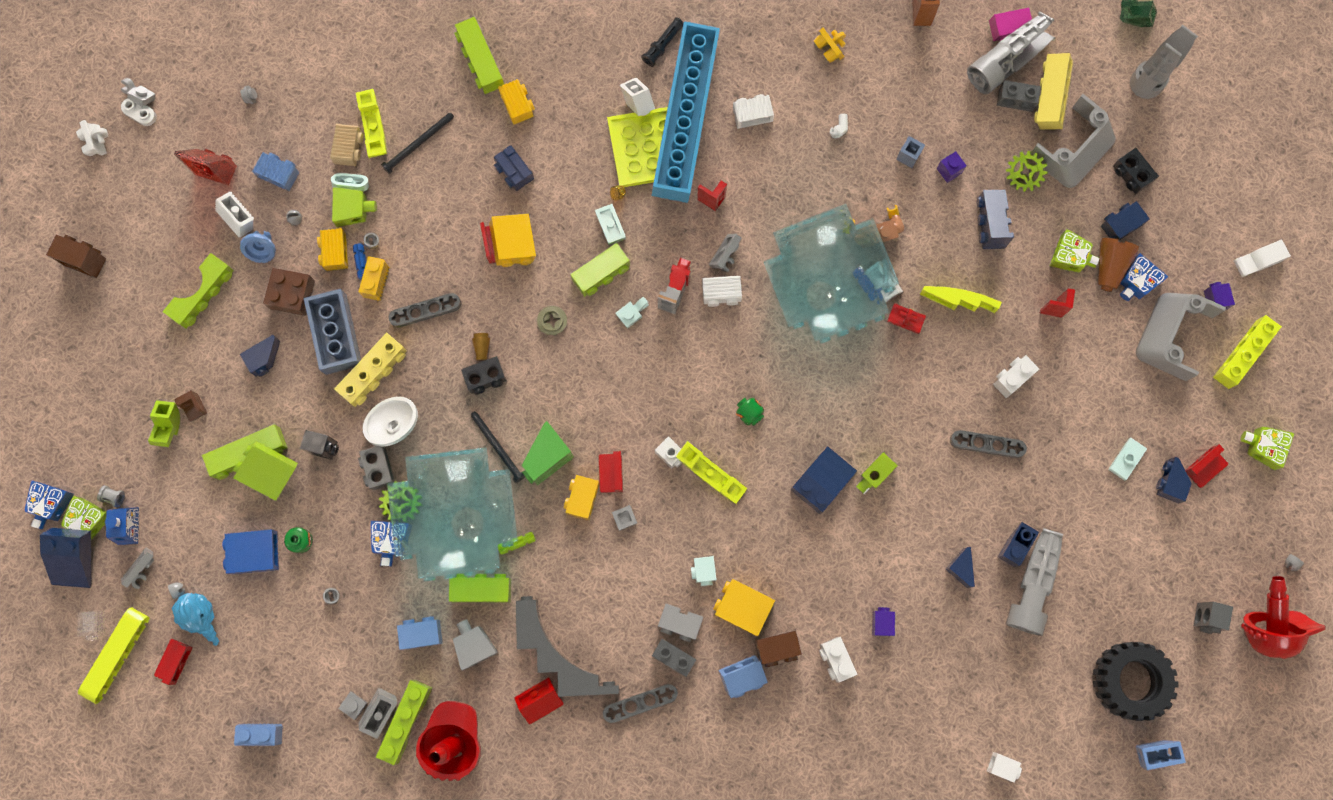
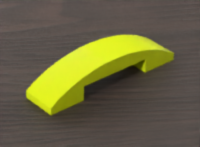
(372, 123)
(710, 473)

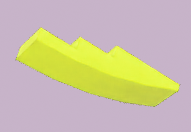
(953, 297)

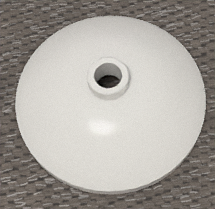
(390, 421)

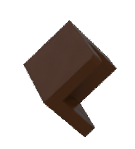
(191, 404)

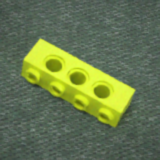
(1247, 352)

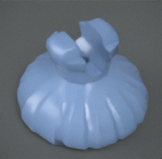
(258, 247)

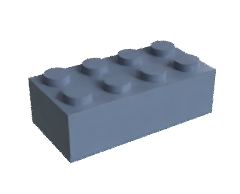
(332, 331)

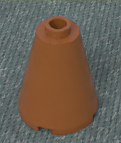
(1114, 262)

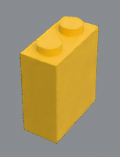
(512, 240)
(743, 607)

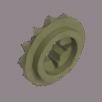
(544, 316)

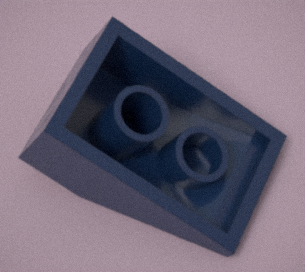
(823, 480)
(67, 556)

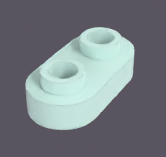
(350, 181)

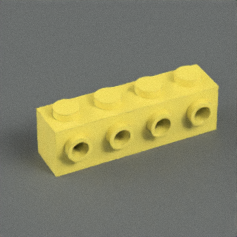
(1054, 91)
(371, 370)

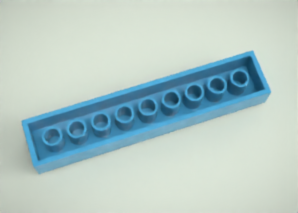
(685, 112)

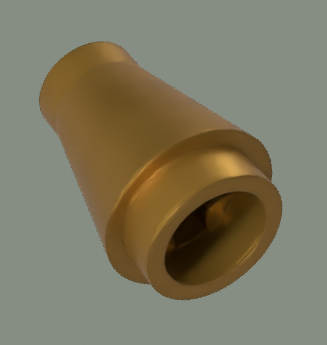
(481, 345)

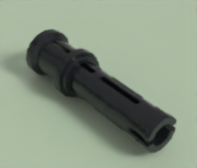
(656, 48)

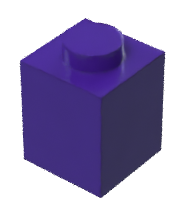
(951, 167)
(1220, 294)
(883, 622)

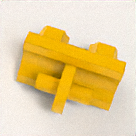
(824, 39)

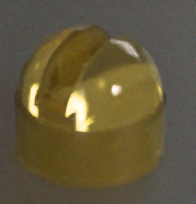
(617, 192)

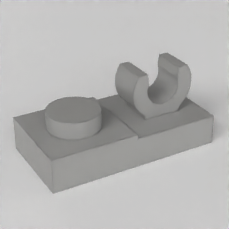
(722, 255)
(143, 561)

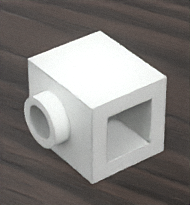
(667, 452)

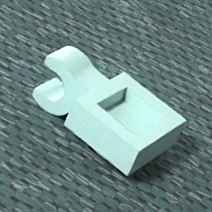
(630, 314)

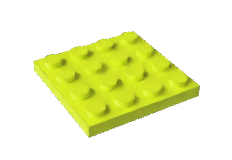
(637, 145)

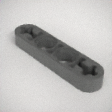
(424, 307)
(988, 444)
(639, 700)

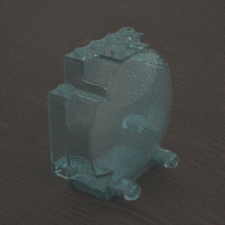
(831, 274)
(452, 514)

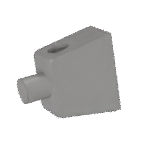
(472, 645)

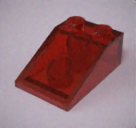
(208, 165)

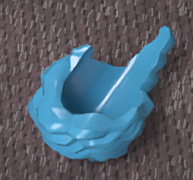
(195, 615)

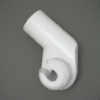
(840, 129)

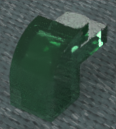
(1138, 13)

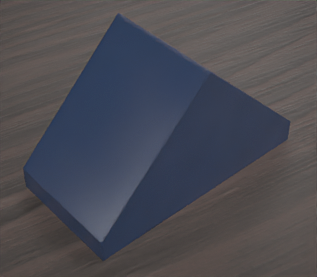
(962, 568)

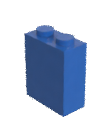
(251, 552)

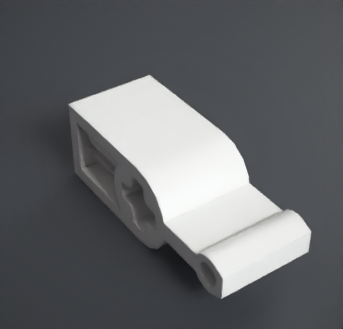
(1262, 258)

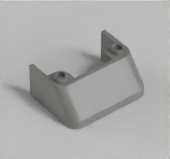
(1072, 167)
(1157, 344)

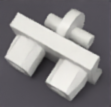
(94, 138)

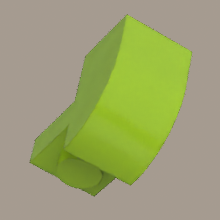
(166, 423)

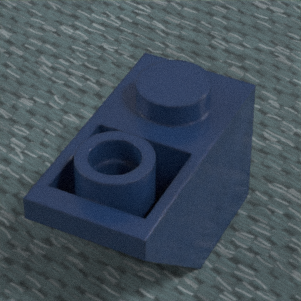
(1175, 481)
(1018, 545)

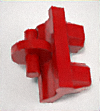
(906, 318)

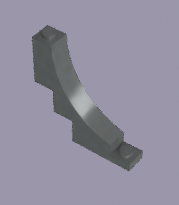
(571, 679)

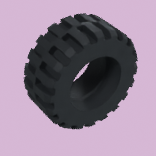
(1161, 678)

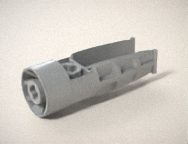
(1010, 54)
(1154, 74)
(1037, 584)

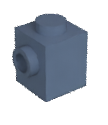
(910, 152)

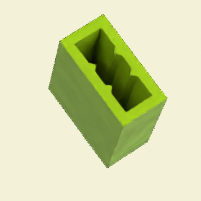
(264, 470)

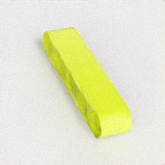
(112, 655)

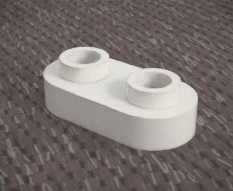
(136, 112)

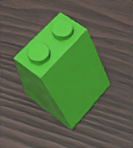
(545, 455)

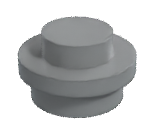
(248, 95)

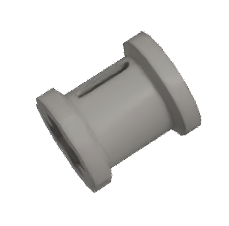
(111, 496)

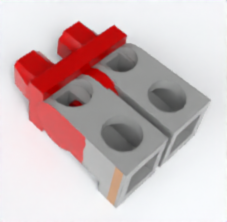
(679, 277)

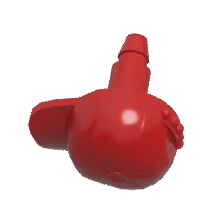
(1285, 629)
(448, 733)

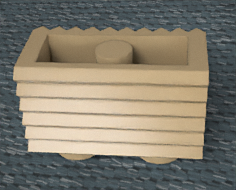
(346, 145)

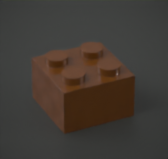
(76, 255)
(287, 291)
(777, 648)

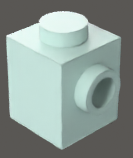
(704, 570)

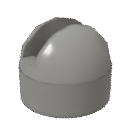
(294, 220)
(375, 240)
(1293, 561)
(175, 590)
(335, 595)

